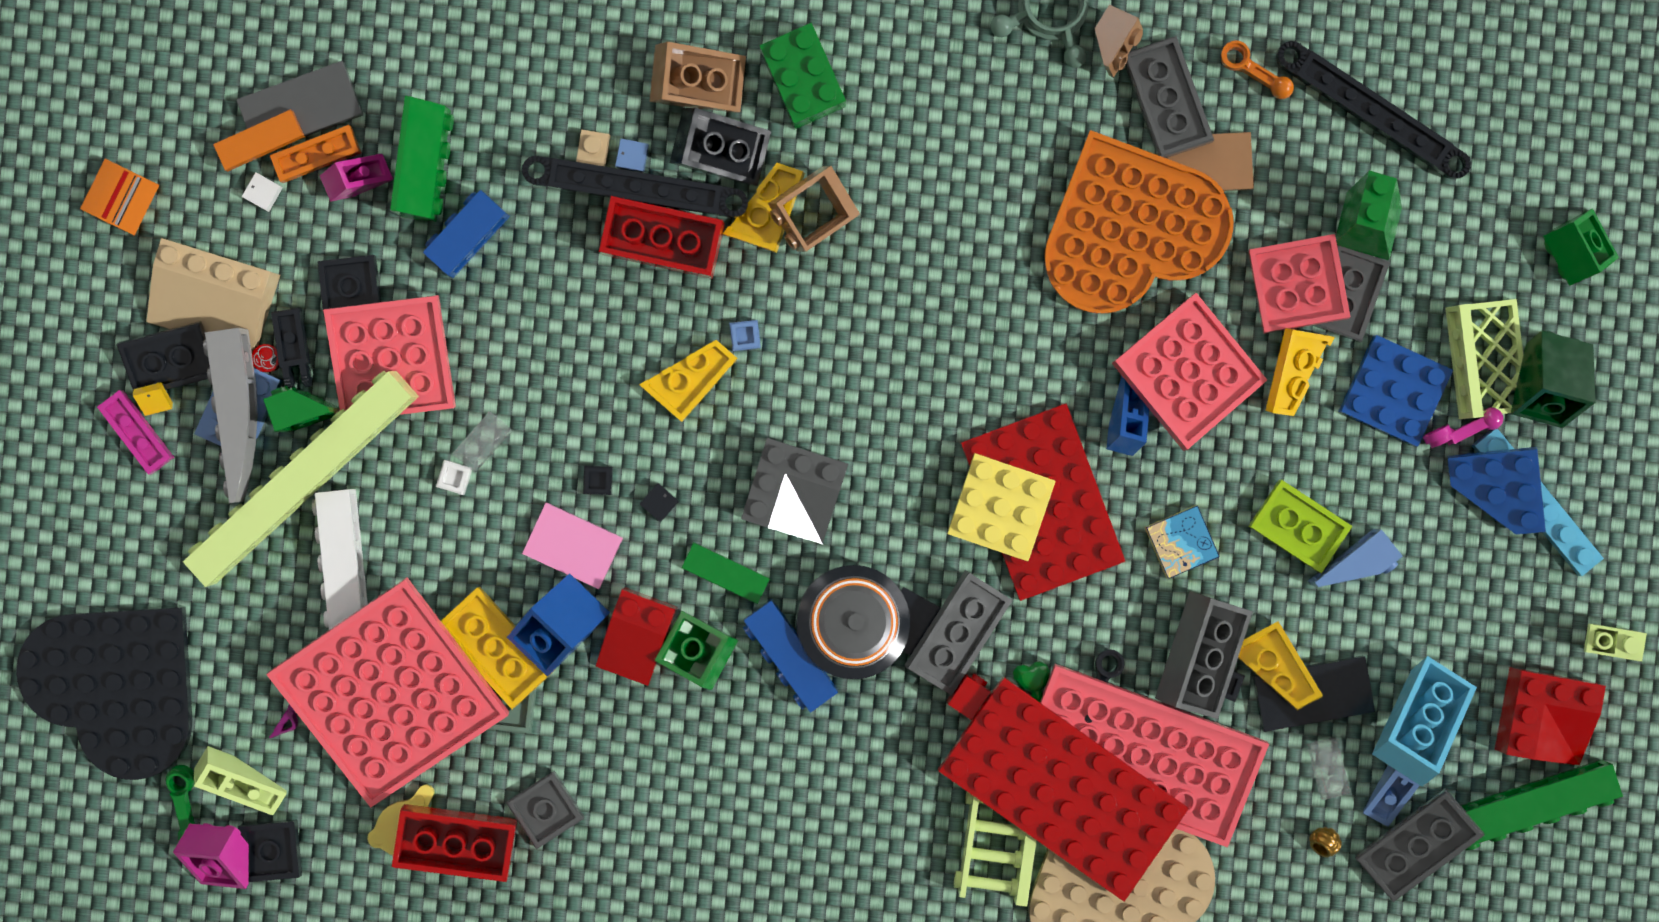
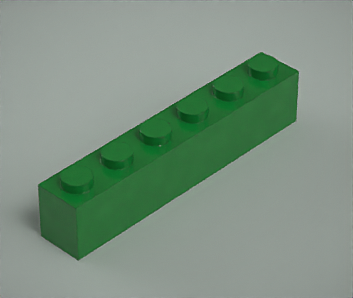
(1544, 801)

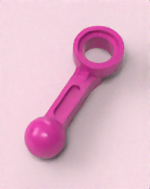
(1492, 420)

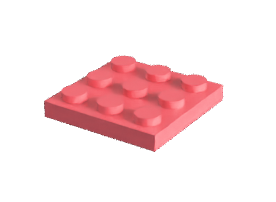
(1299, 283)

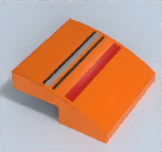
(119, 196)

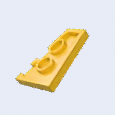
(756, 224)
(1296, 361)
(689, 380)

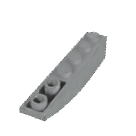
(235, 405)

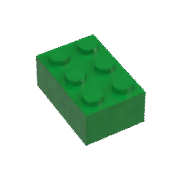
(803, 76)

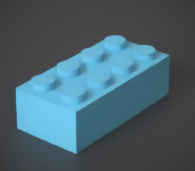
(1424, 721)

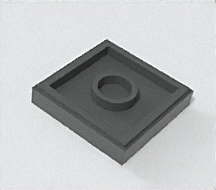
(545, 809)

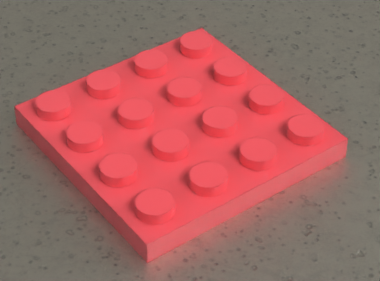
(391, 337)
(1189, 371)

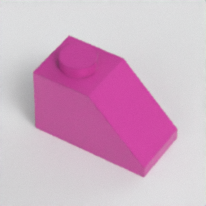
(355, 176)

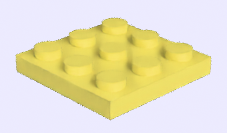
(1001, 507)

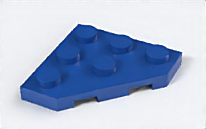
(1503, 486)

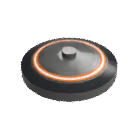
(853, 622)

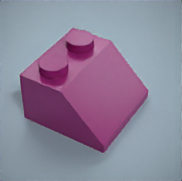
(215, 855)

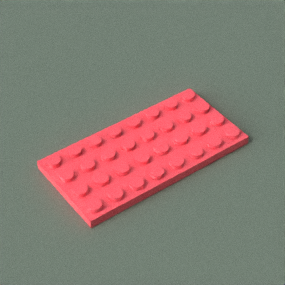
(1180, 752)

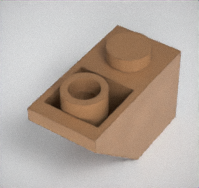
(1116, 36)

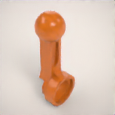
(1281, 87)

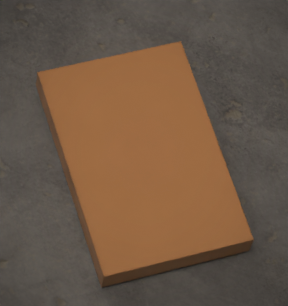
(1225, 160)

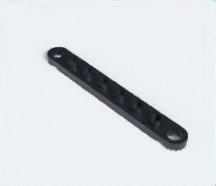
(1373, 110)
(634, 186)

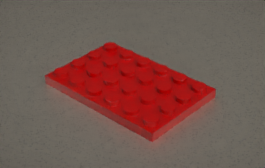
(1076, 528)

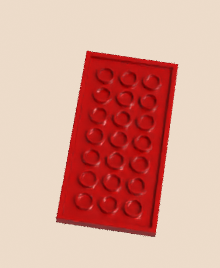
(1063, 789)

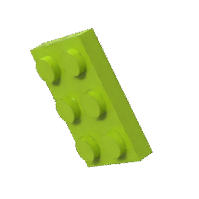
(1300, 526)

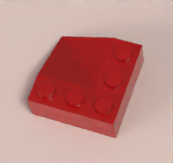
(1548, 716)

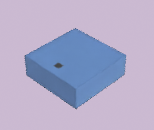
(632, 155)
(745, 335)

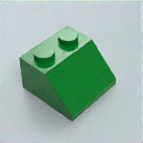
(1580, 247)
(297, 409)
(696, 650)

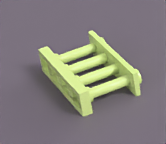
(1021, 859)

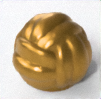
(1325, 841)

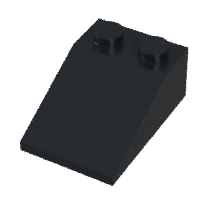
(720, 146)

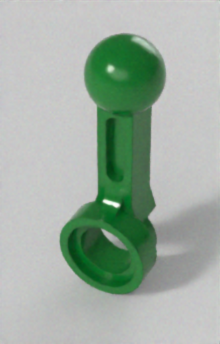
(180, 796)

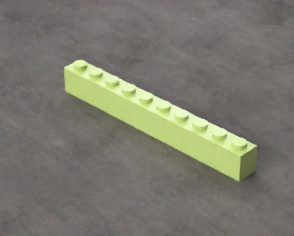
(300, 478)

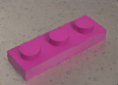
(135, 432)

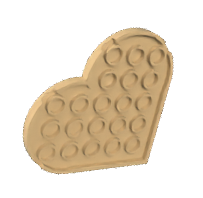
(1171, 890)

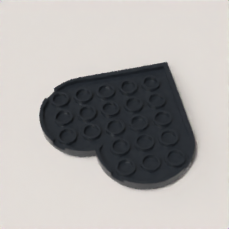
(115, 681)

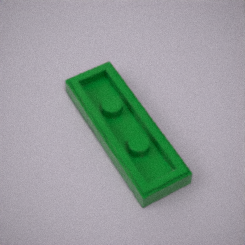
(725, 573)

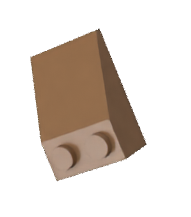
(697, 77)

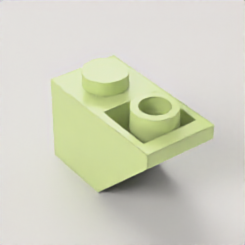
(1615, 642)

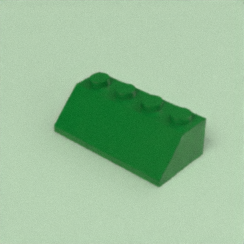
(421, 159)

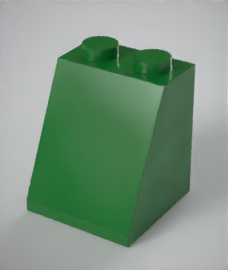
(1370, 215)

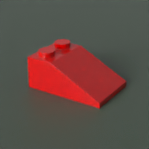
(635, 635)

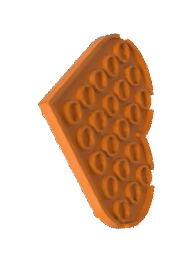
(1132, 222)

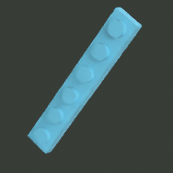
(1559, 526)

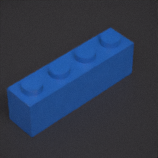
(783, 648)

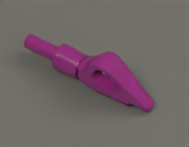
(290, 714)

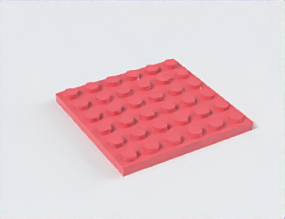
(388, 692)

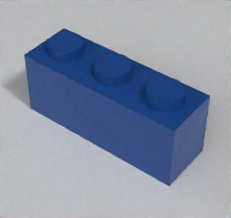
(465, 233)

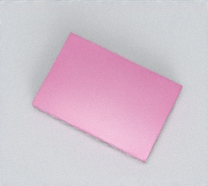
(572, 545)

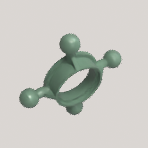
(1074, 55)

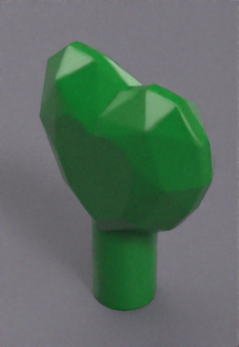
(1032, 678)

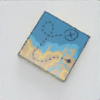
(1182, 542)

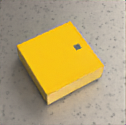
(152, 399)

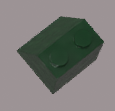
(1555, 379)

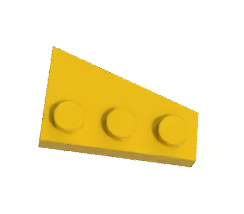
(1279, 665)

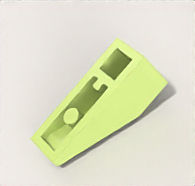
(237, 781)

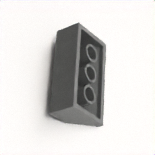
(1203, 655)

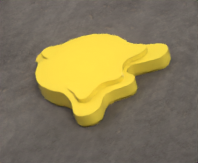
(385, 830)

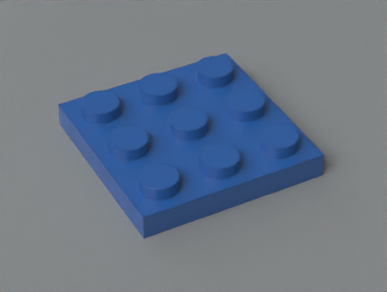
(1395, 390)

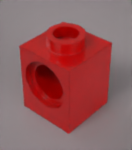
(969, 695)

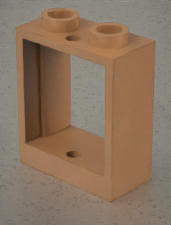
(838, 197)

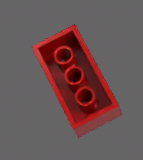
(661, 237)
(454, 843)

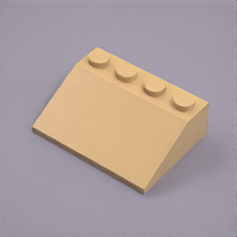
(209, 289)

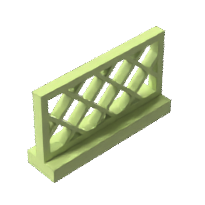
(1465, 356)

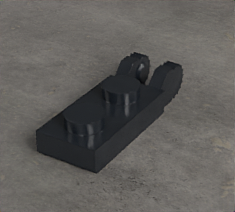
(292, 345)

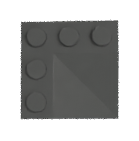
(794, 491)

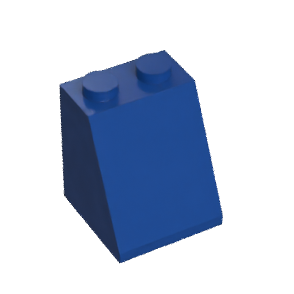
(558, 624)

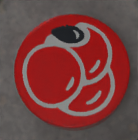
(265, 358)

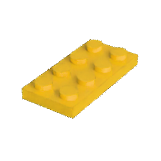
(482, 635)

